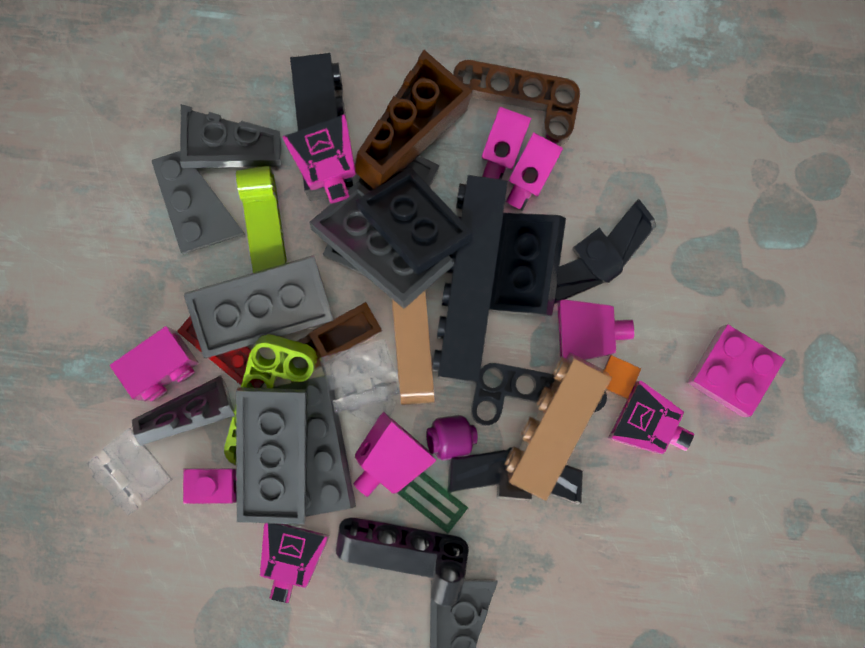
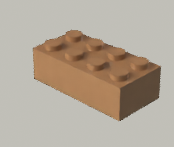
(557, 426)

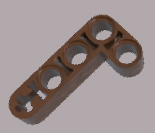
(514, 94)

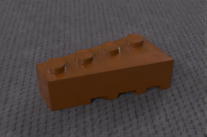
(413, 120)

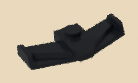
(602, 256)
(490, 470)

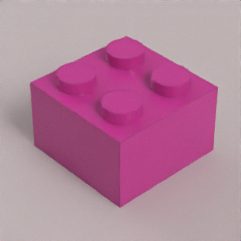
(154, 365)
(736, 371)

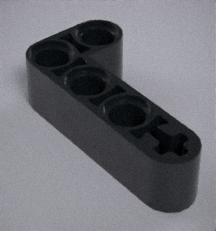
(508, 389)
(407, 551)

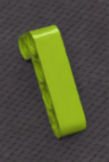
(262, 217)
(269, 370)

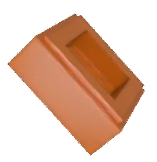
(623, 376)

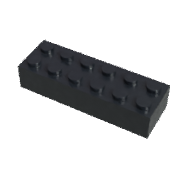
(472, 282)

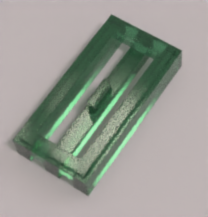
(453, 516)

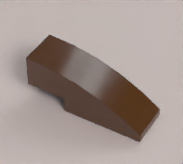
(340, 334)

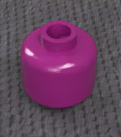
(451, 437)

